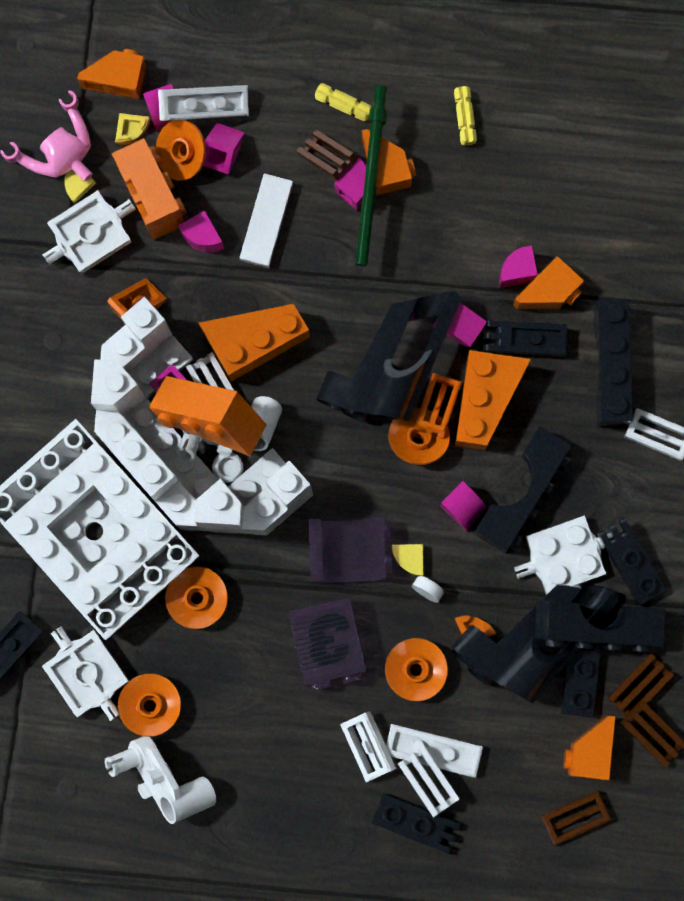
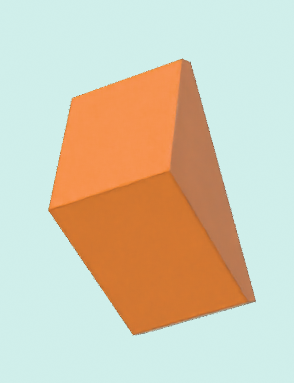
(126, 299)

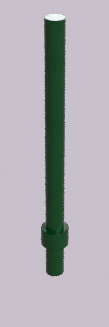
(377, 119)

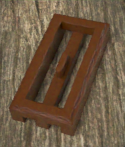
(314, 145)
(658, 667)
(671, 751)
(550, 828)

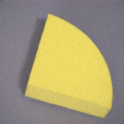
(130, 128)
(76, 186)
(409, 557)

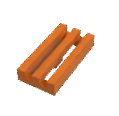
(431, 426)

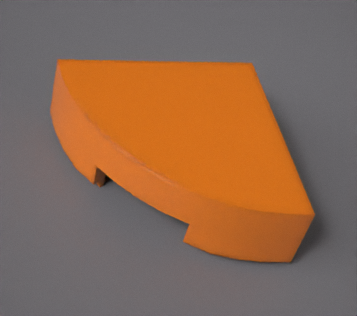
(464, 622)

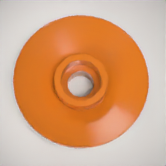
(171, 148)
(403, 432)
(180, 593)
(416, 652)
(144, 689)

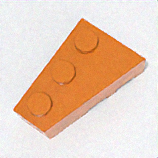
(150, 188)
(254, 337)
(485, 396)
(208, 413)

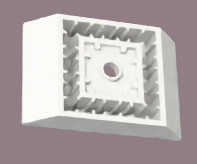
(55, 502)

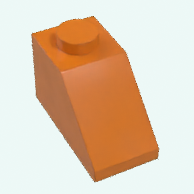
(116, 74)
(394, 168)
(551, 288)
(592, 751)

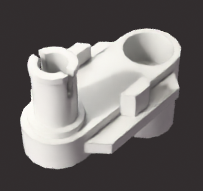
(264, 406)
(173, 800)

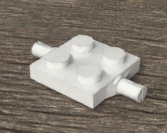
(89, 232)
(564, 555)
(85, 673)

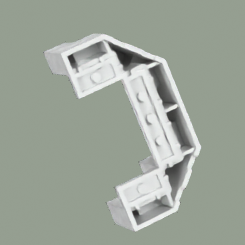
(147, 449)

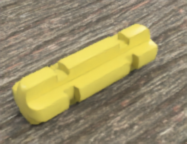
(342, 102)
(465, 115)

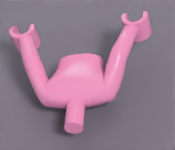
(60, 148)

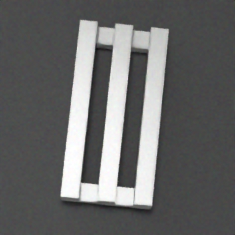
(201, 363)
(655, 433)
(372, 744)
(443, 803)

